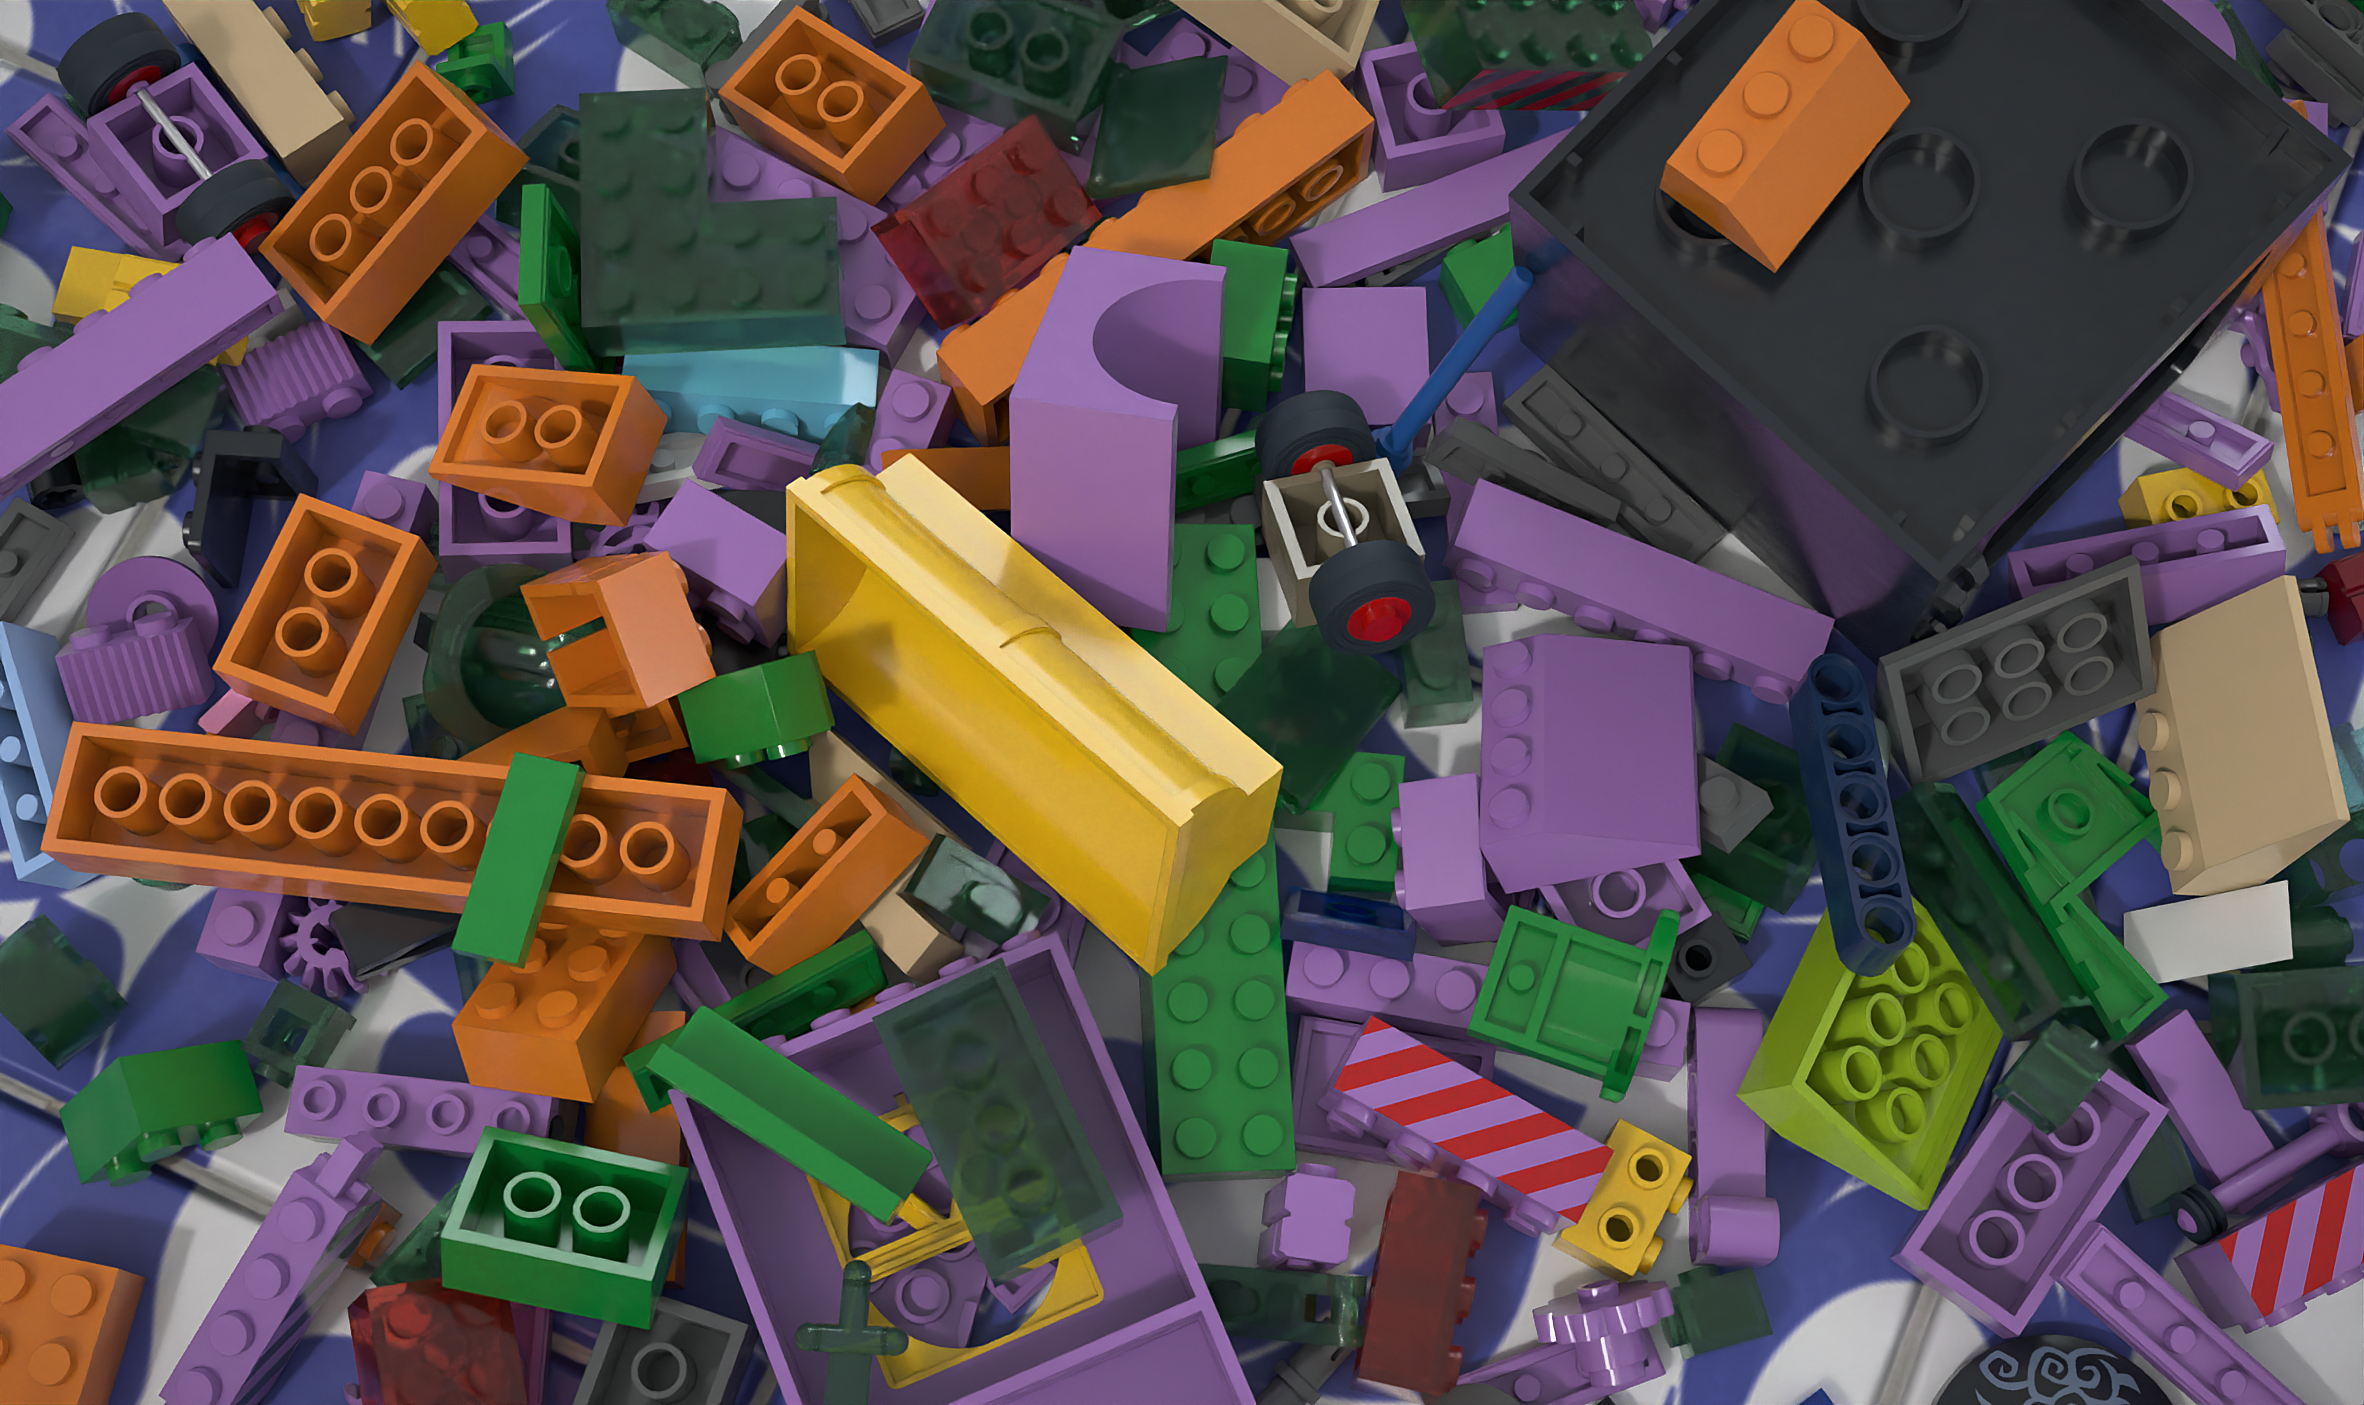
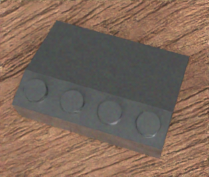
(2017, 674)

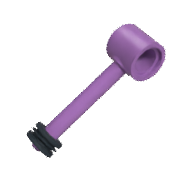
(2203, 1212)

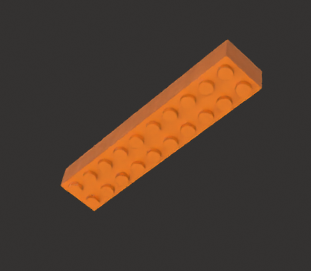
(379, 828)

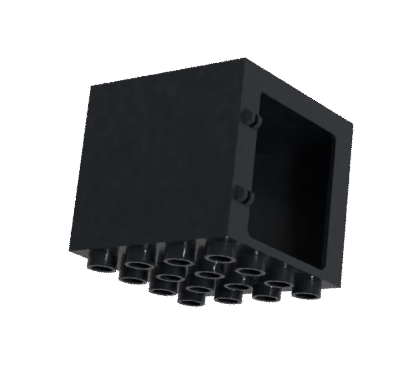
(1961, 320)

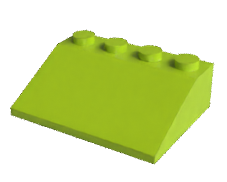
(1877, 1064)

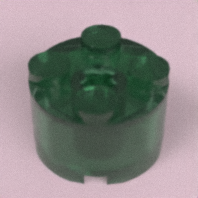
(54, 992)

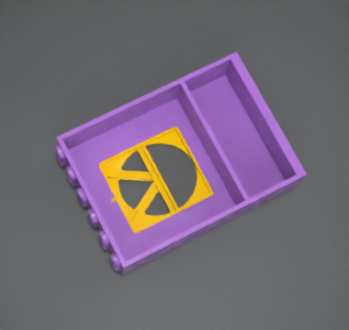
(1123, 1311)

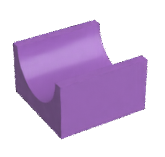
(1097, 419)

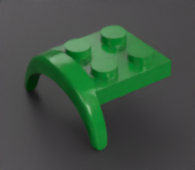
(1574, 996)

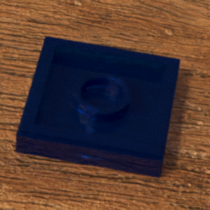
(1348, 923)

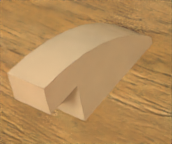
(895, 918)

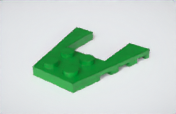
(2060, 829)

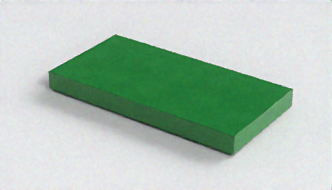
(552, 281)

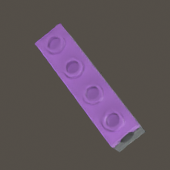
(417, 1112)

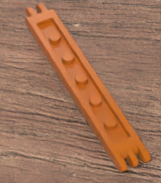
(2315, 388)

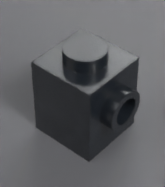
(1704, 962)

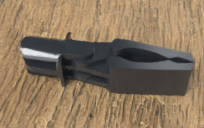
(390, 936)

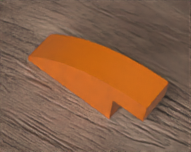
(593, 737)

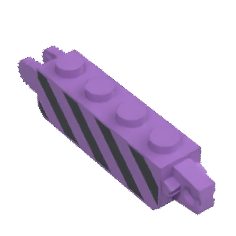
(280, 1280)

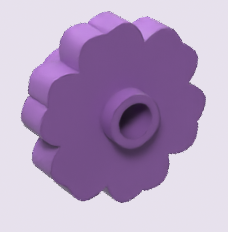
(1606, 1326)

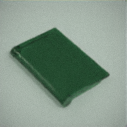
(1158, 126)
(1308, 708)

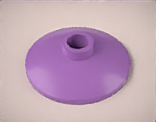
(134, 583)

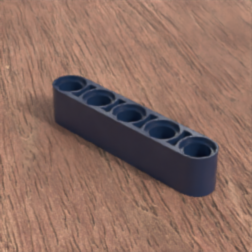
(1840, 838)

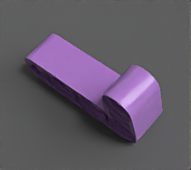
(1728, 1202)

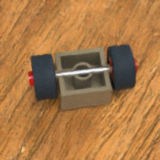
(1340, 527)

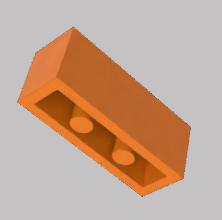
(824, 877)

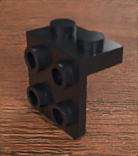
(228, 478)

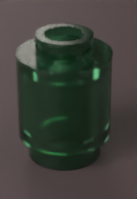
(2317, 937)

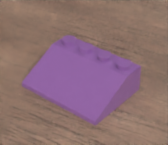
(1586, 758)

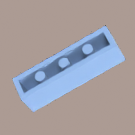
(32, 748)

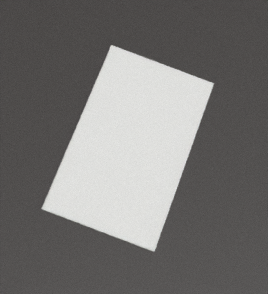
(2211, 933)

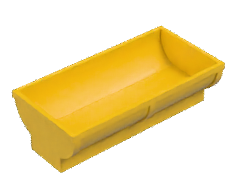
(1023, 702)

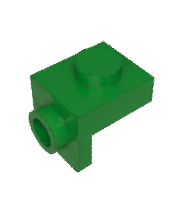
(482, 63)

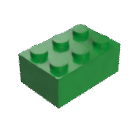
(565, 1227)

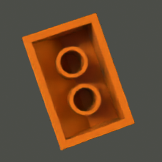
(1786, 133)

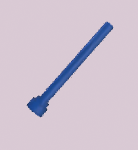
(1396, 440)

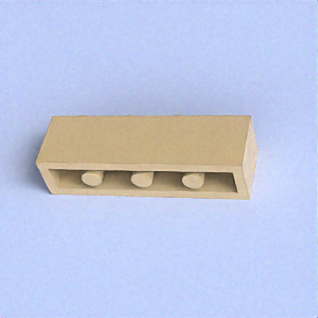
(268, 80)

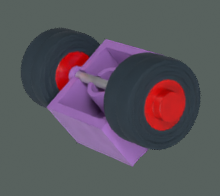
(170, 137)

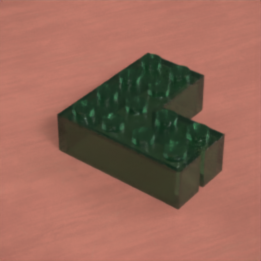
(675, 265)

